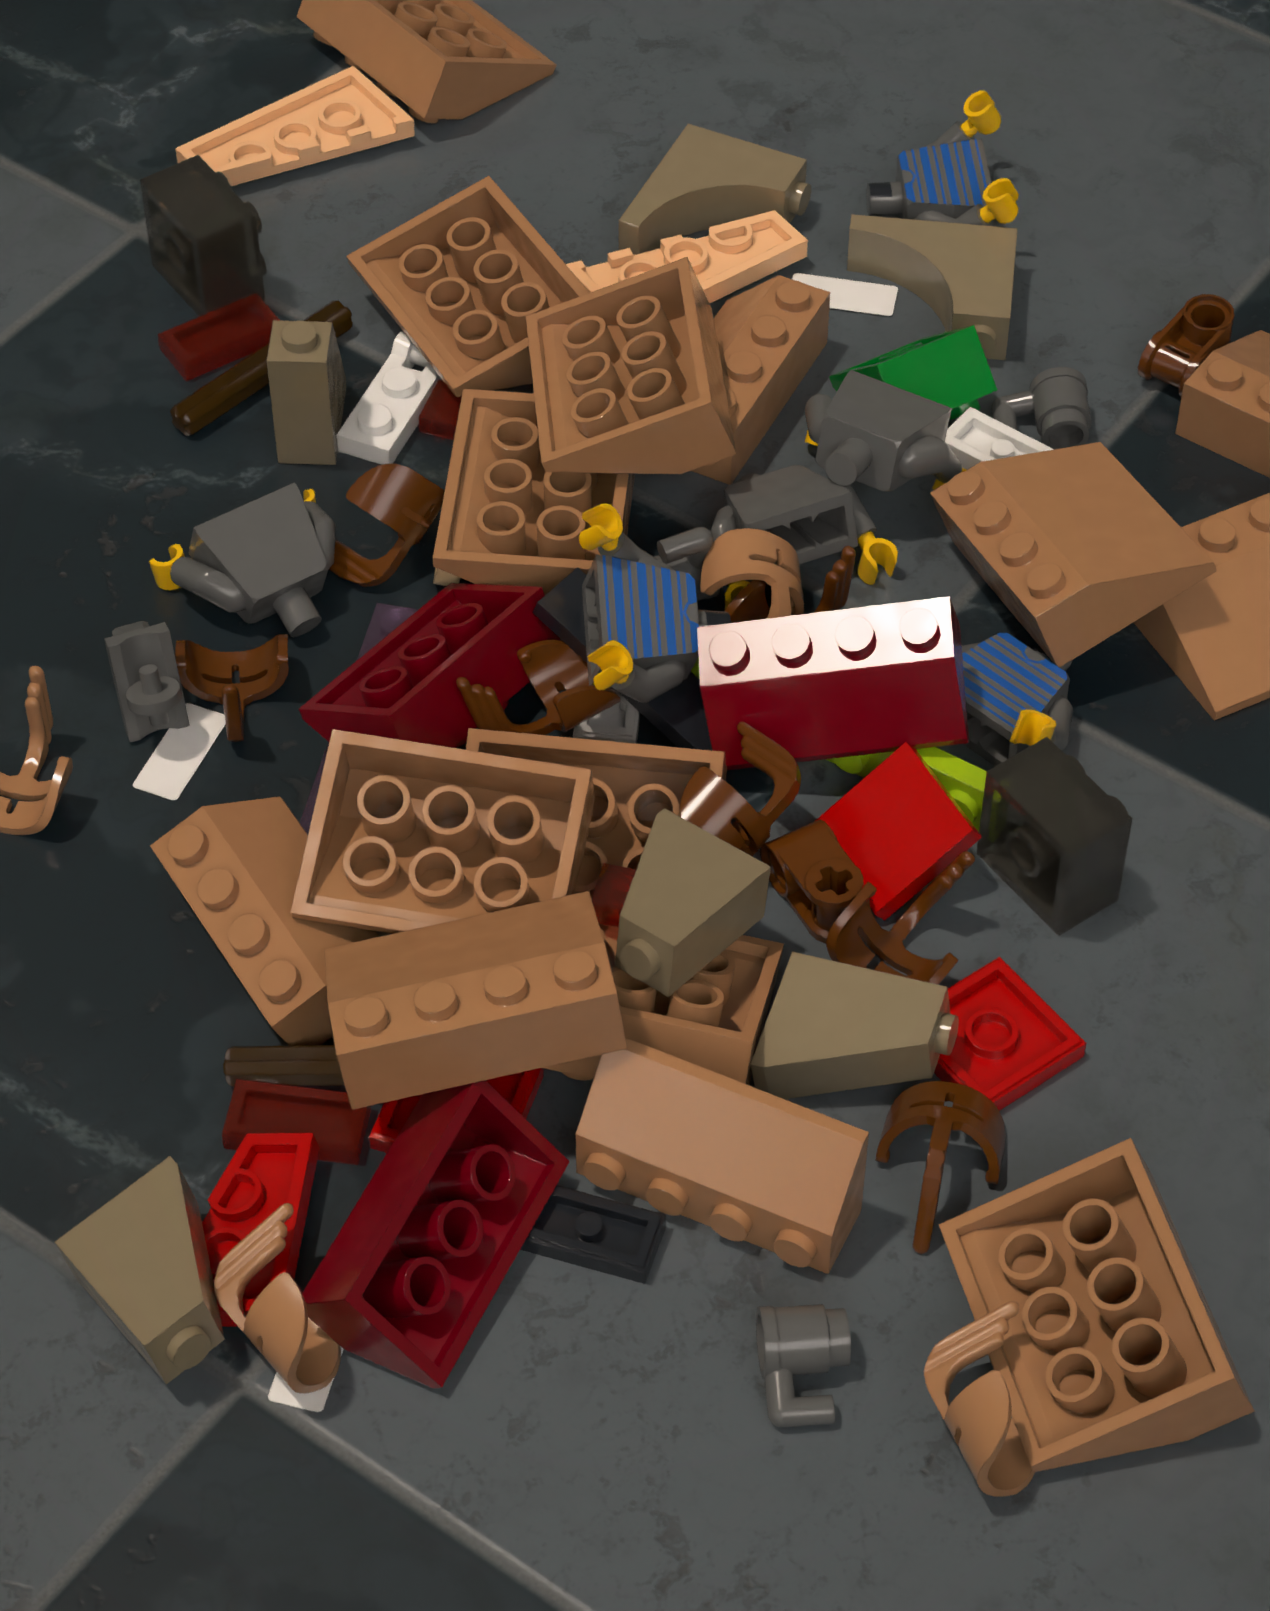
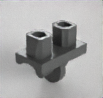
(146, 679)

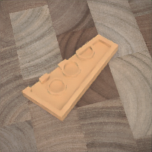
(302, 129)
(723, 261)

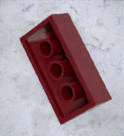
(409, 678)
(837, 681)
(434, 1232)

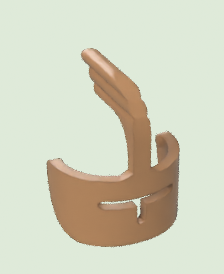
(751, 556)
(43, 795)
(279, 1315)
(981, 1411)

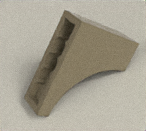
(709, 183)
(952, 267)

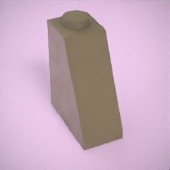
(306, 391)
(686, 903)
(850, 1030)
(151, 1270)

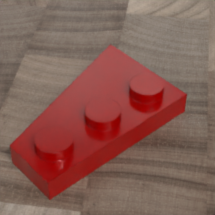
(257, 1181)

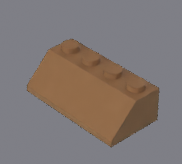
(765, 351)
(240, 880)
(723, 1154)

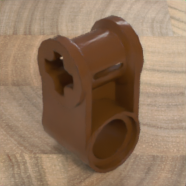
(1187, 340)
(813, 875)

